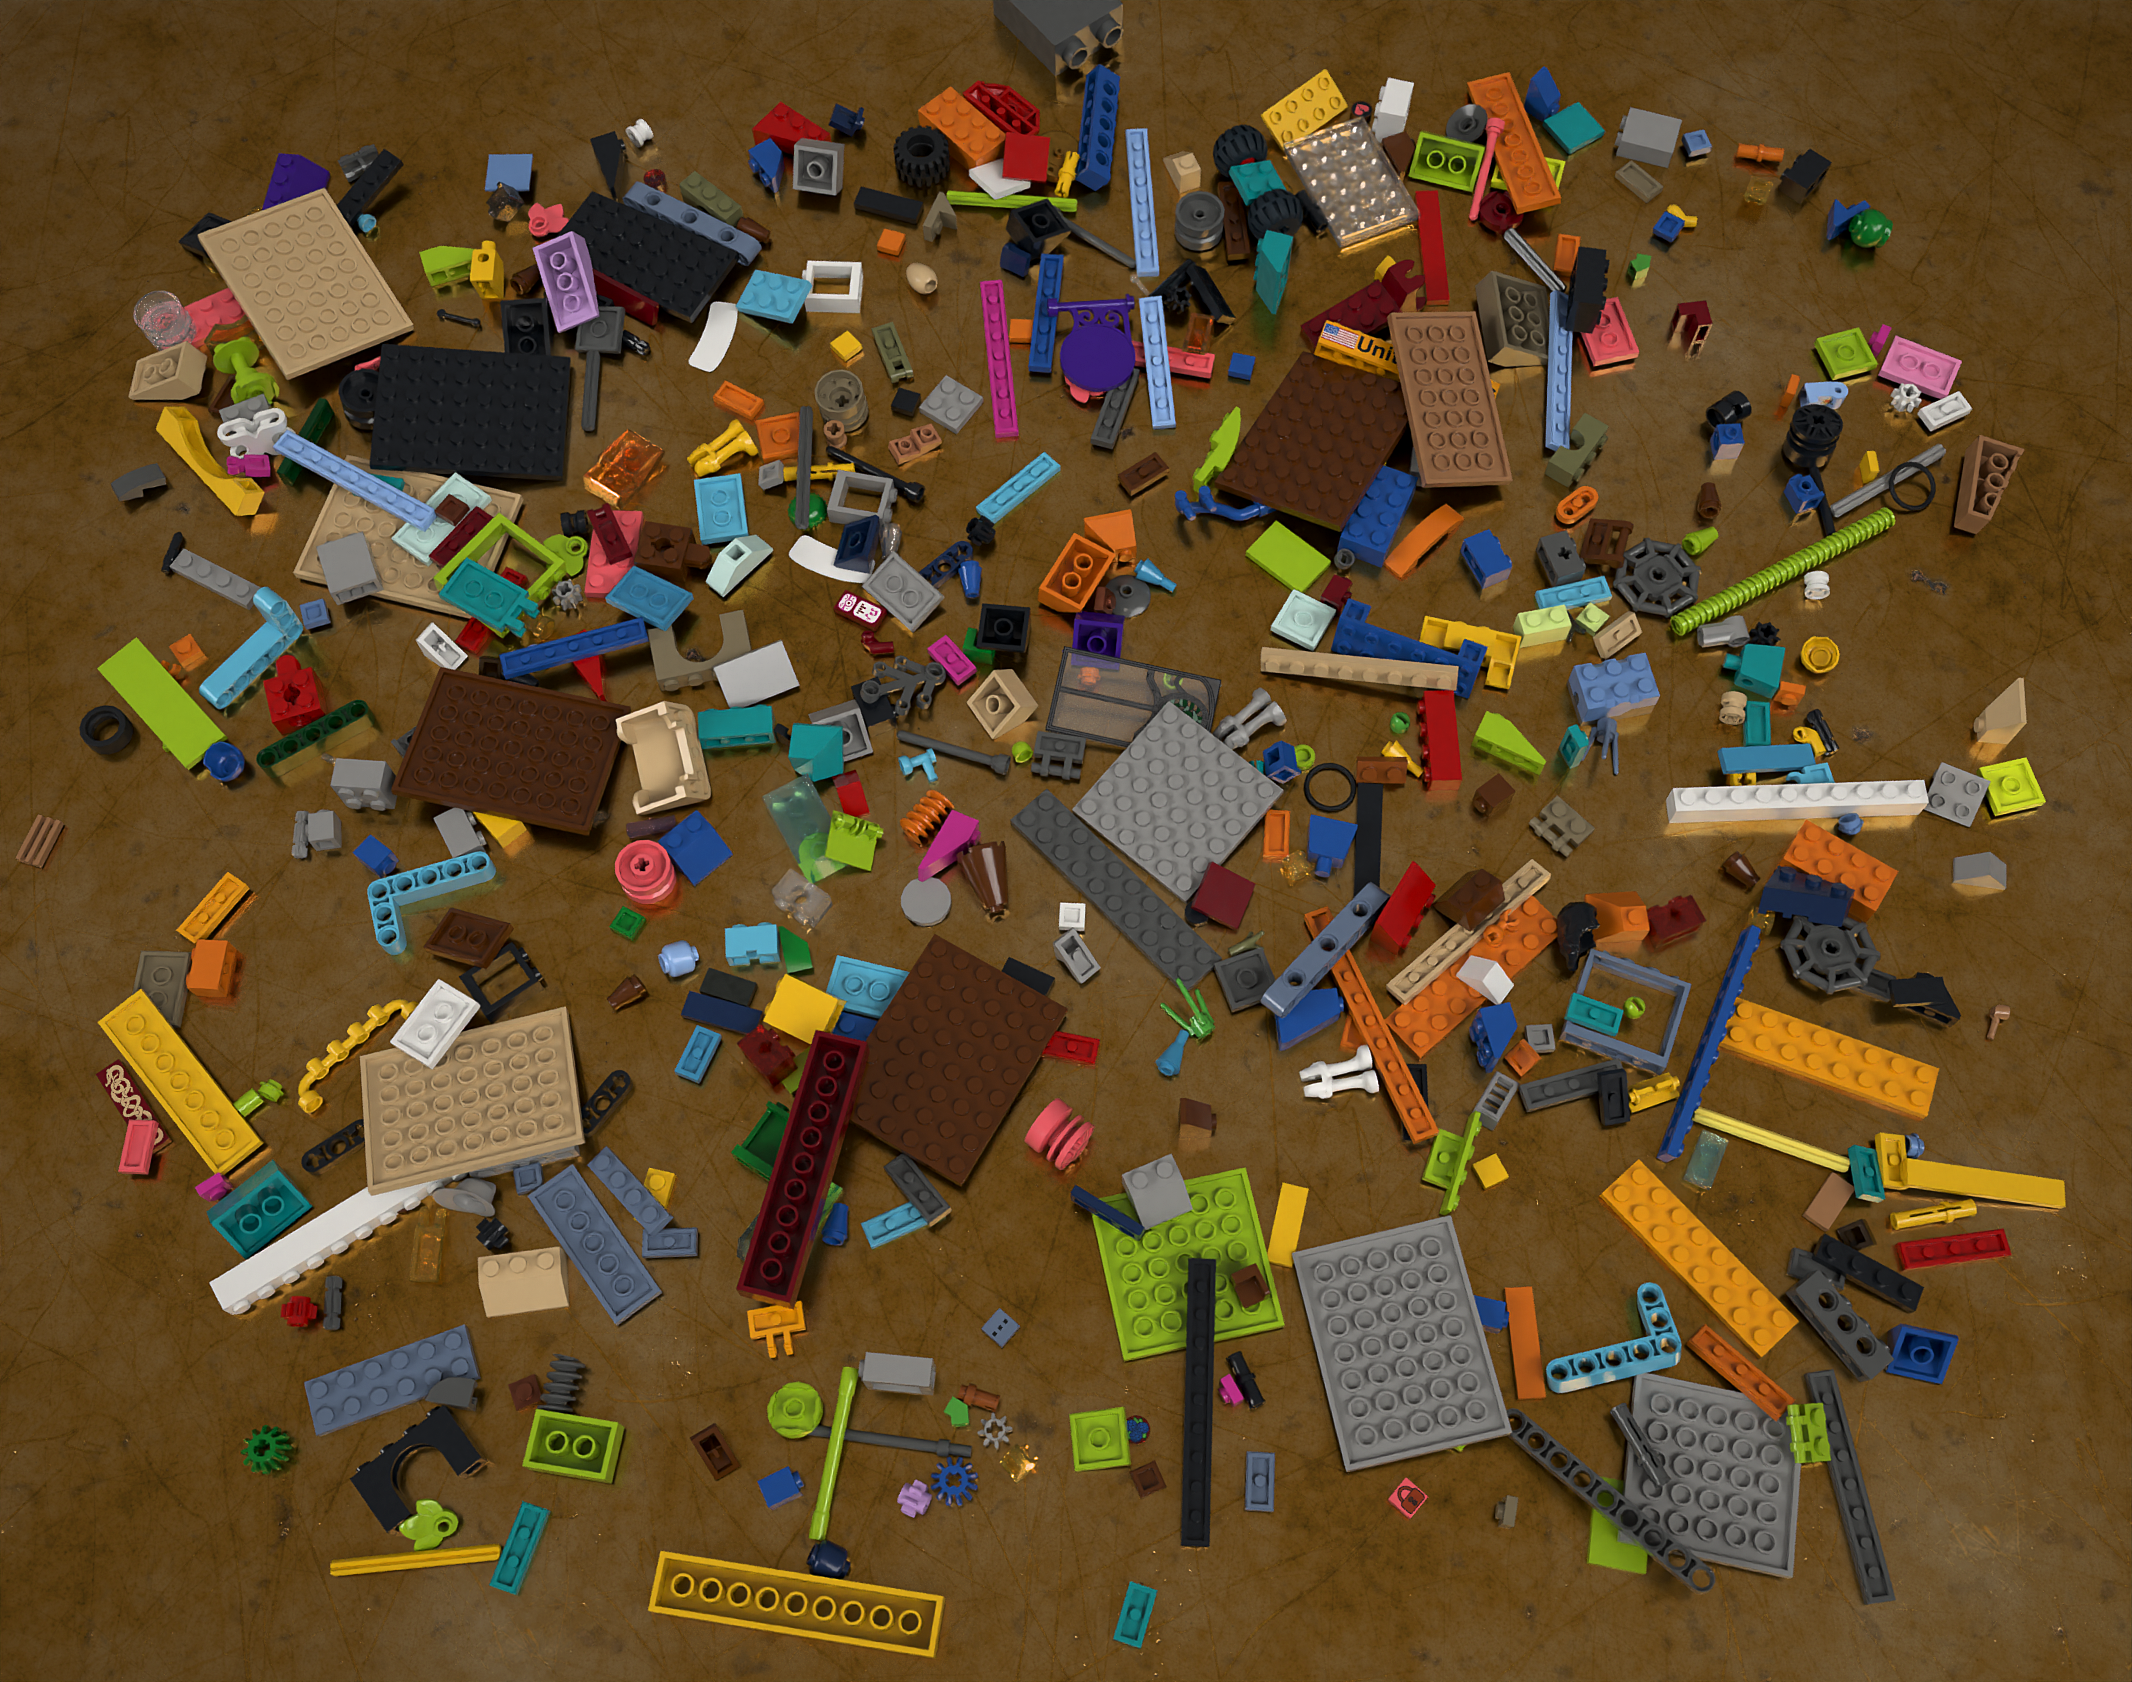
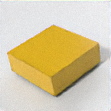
(846, 345)
(1869, 467)
(1490, 1171)

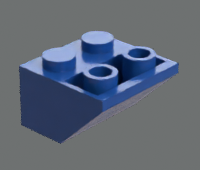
(1492, 1032)

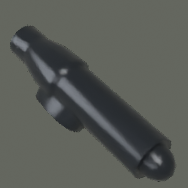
(172, 553)

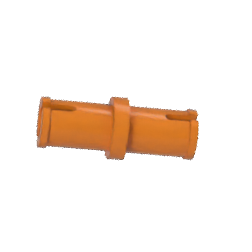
(1760, 152)

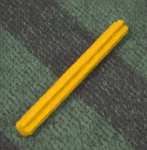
(415, 1559)

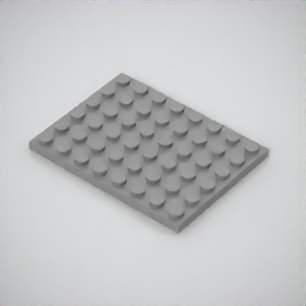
(1400, 1344)

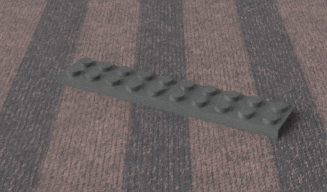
(1115, 890)

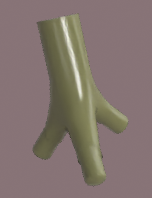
(1247, 944)

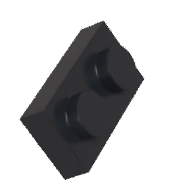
(1613, 1096)

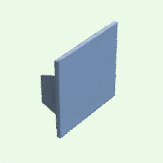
(510, 170)

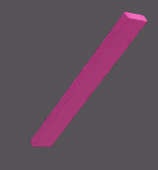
(999, 359)

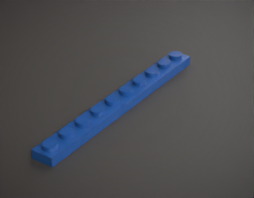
(1707, 1049)

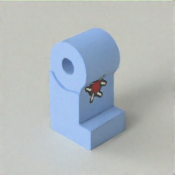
(1823, 394)

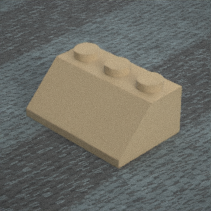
(524, 1281)

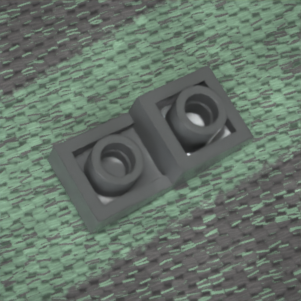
(131, 484)

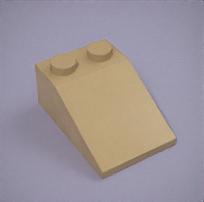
(169, 374)

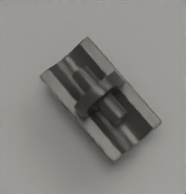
(358, 162)

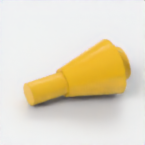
(1396, 750)

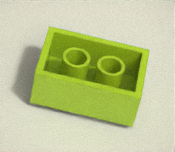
(573, 1446)

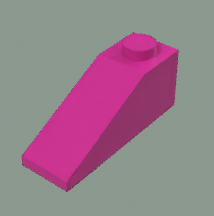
(955, 835)

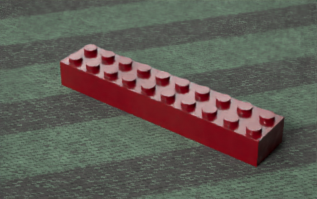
(803, 1170)

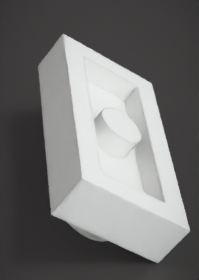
(1944, 411)

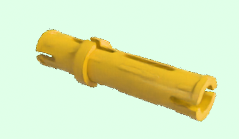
(790, 473)
(1943, 1212)

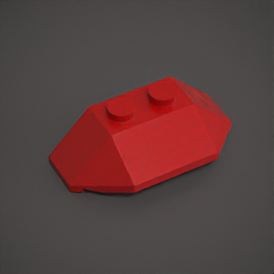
(1004, 107)

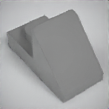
(1076, 955)

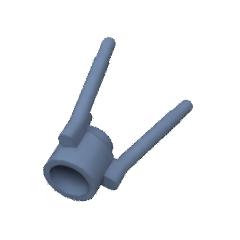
(1605, 734)

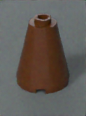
(987, 874)

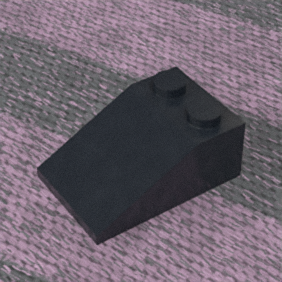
(527, 326)

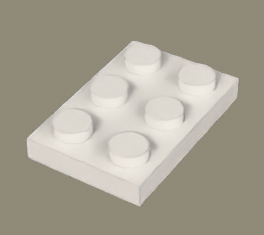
(435, 1024)

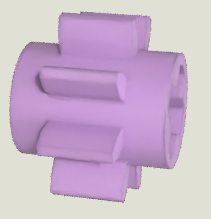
(914, 1498)

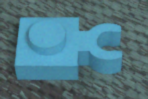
(1812, 774)

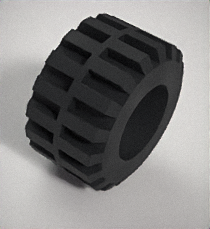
(921, 169)

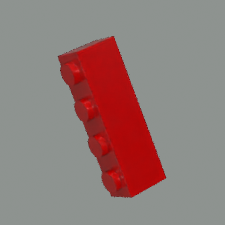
(1440, 740)

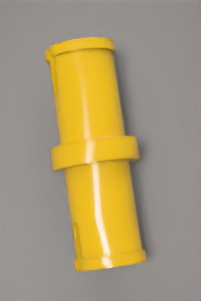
(1067, 174)

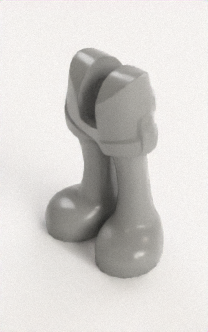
(1236, 733)

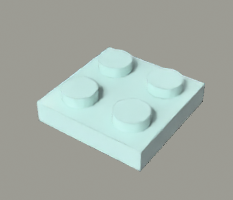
(1303, 620)

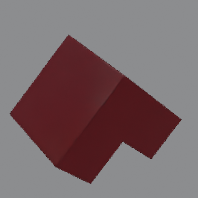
(1693, 318)

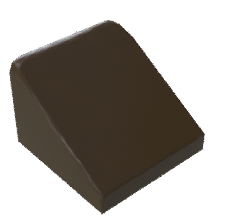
(490, 666)
(1857, 1235)

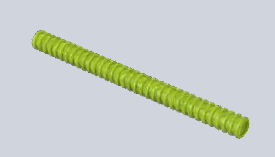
(1782, 571)

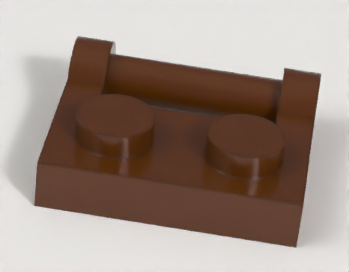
(1598, 541)

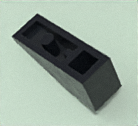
(611, 160)

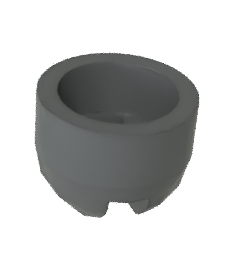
(1349, 560)

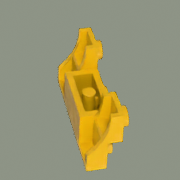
(1501, 649)

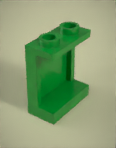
(764, 1141)

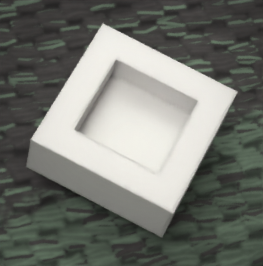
(1072, 916)

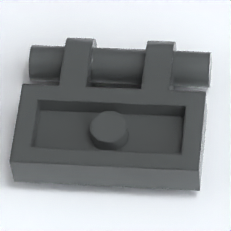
(1061, 748)

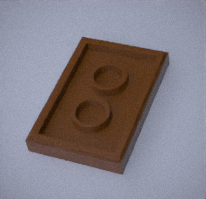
(468, 938)

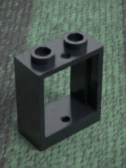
(514, 998)

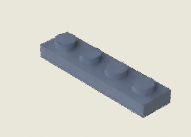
(630, 1191)

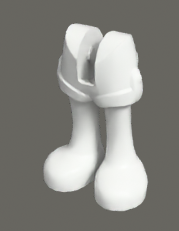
(1324, 1089)

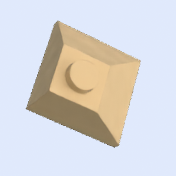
(2003, 716)

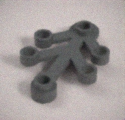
(932, 674)

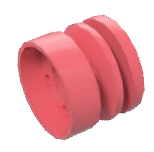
(1063, 1136)

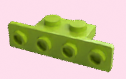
(1448, 1160)

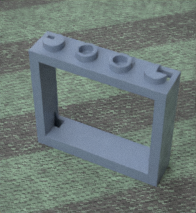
(1614, 1048)

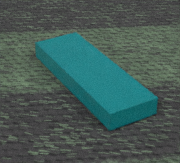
(519, 1548)

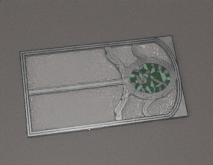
(1118, 697)

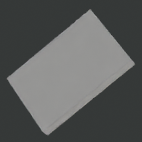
(903, 591)
(756, 675)

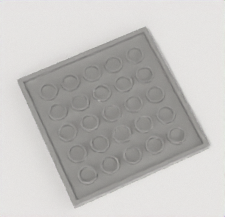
(1177, 801)
(1728, 1471)

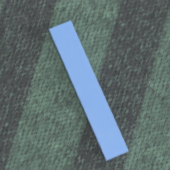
(1157, 362)

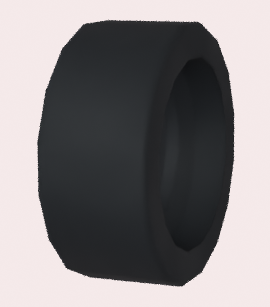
(97, 716)

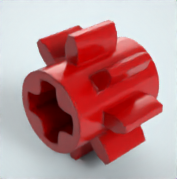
(298, 1311)

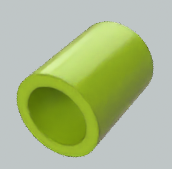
(248, 1102)

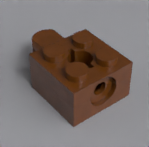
(673, 561)

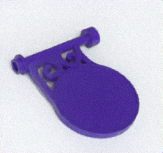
(1097, 354)

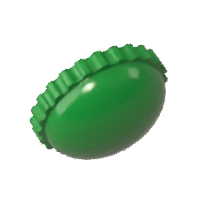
(817, 510)

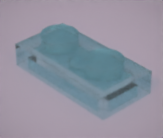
(1705, 1159)

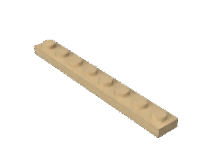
(1359, 668)
(1459, 940)

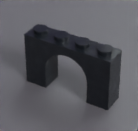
(379, 1479)

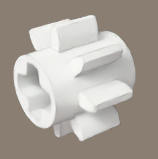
(1906, 397)

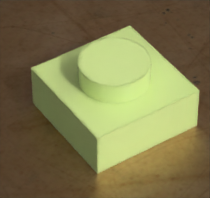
(1592, 619)

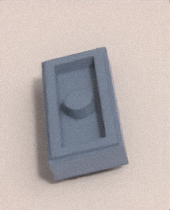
(670, 1243)
(1259, 1481)

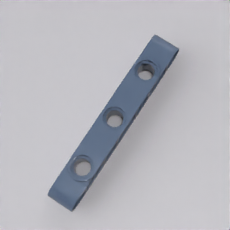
(691, 219)
(1316, 962)

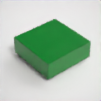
(627, 923)

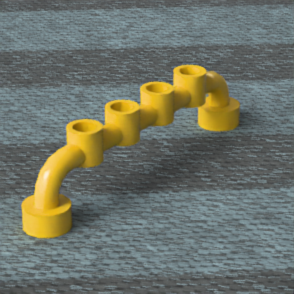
(359, 1033)

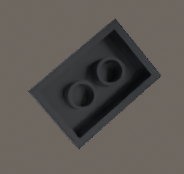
(1587, 290)

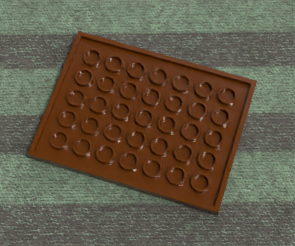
(1318, 442)
(511, 751)
(951, 1058)

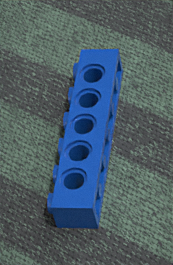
(1097, 127)

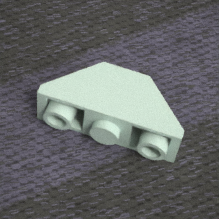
(737, 562)

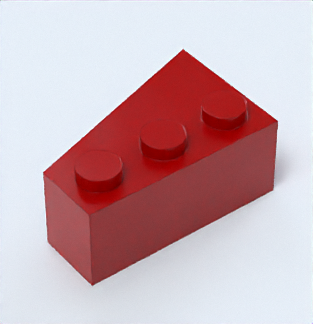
(787, 128)

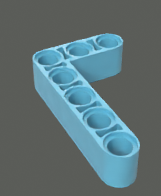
(257, 652)
(421, 890)
(1623, 1352)

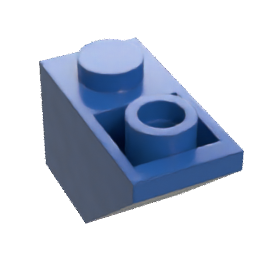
(768, 162)

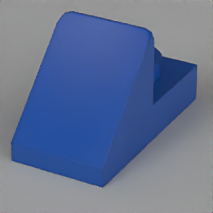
(1840, 217)

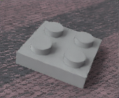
(951, 404)

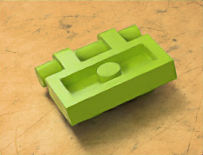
(1808, 1433)

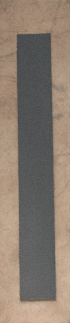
(1851, 1491)

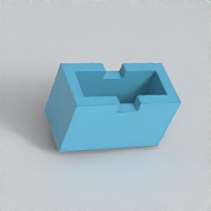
(752, 942)

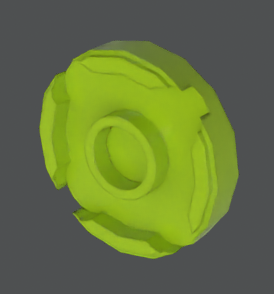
(795, 1410)

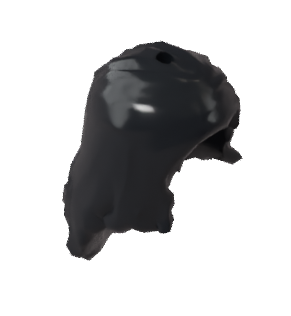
(1575, 931)

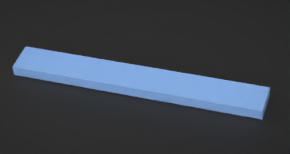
(1142, 202)
(1558, 374)
(355, 480)

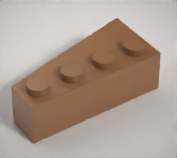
(1983, 480)

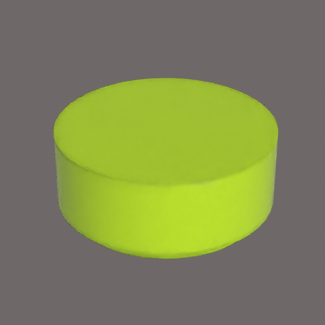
(1304, 756)

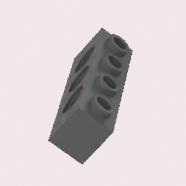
(1824, 1320)

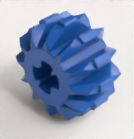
(953, 1491)

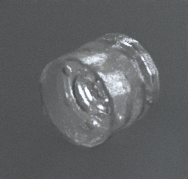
(164, 320)

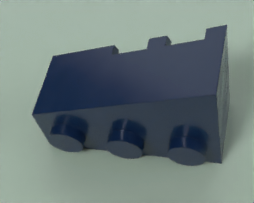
(1806, 896)

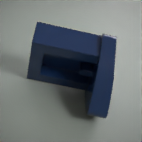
(1015, 259)

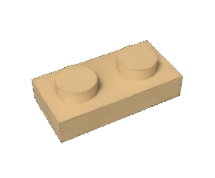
(1617, 634)

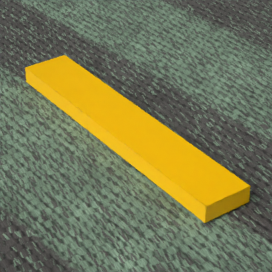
(1984, 1183)

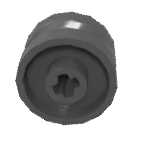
(1199, 220)

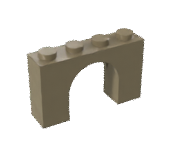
(675, 671)

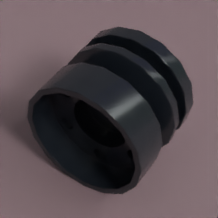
(1812, 435)

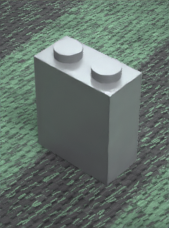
(1647, 137)
(349, 568)

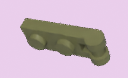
(892, 351)

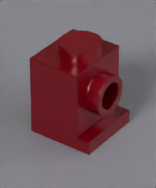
(1337, 593)

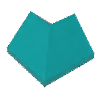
(817, 750)

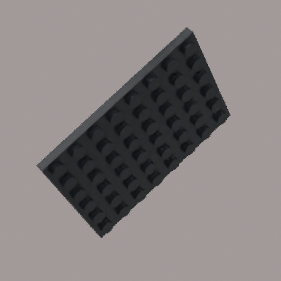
(471, 412)

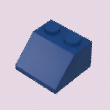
(695, 848)

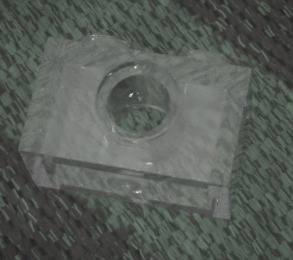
(794, 886)

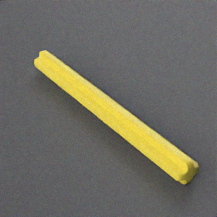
(1771, 1139)

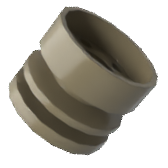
(842, 399)

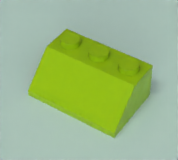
(1447, 161)

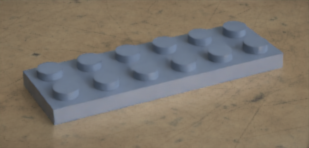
(595, 1244)
(389, 1380)

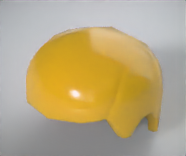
(1819, 654)

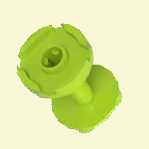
(238, 358)

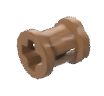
(834, 434)

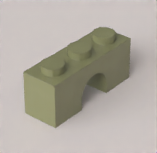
(702, 194)
(1568, 464)

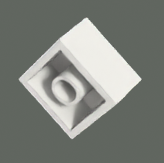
(1393, 109)

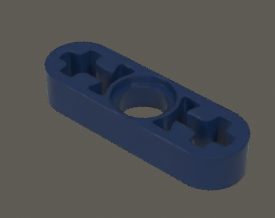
(947, 557)

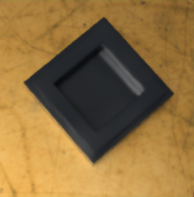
(905, 401)

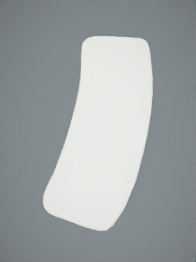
(716, 336)
(821, 559)

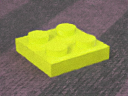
(2011, 786)

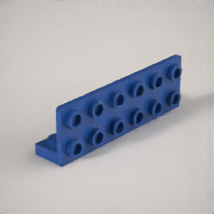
(1362, 639)

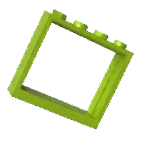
(486, 539)

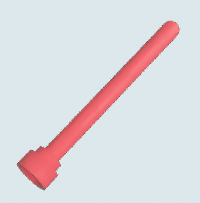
(1494, 128)

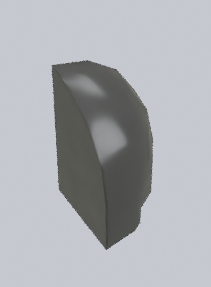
(454, 1393)

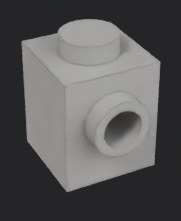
(324, 830)

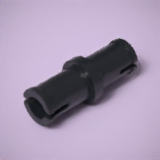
(1311, 211)
(1245, 1380)

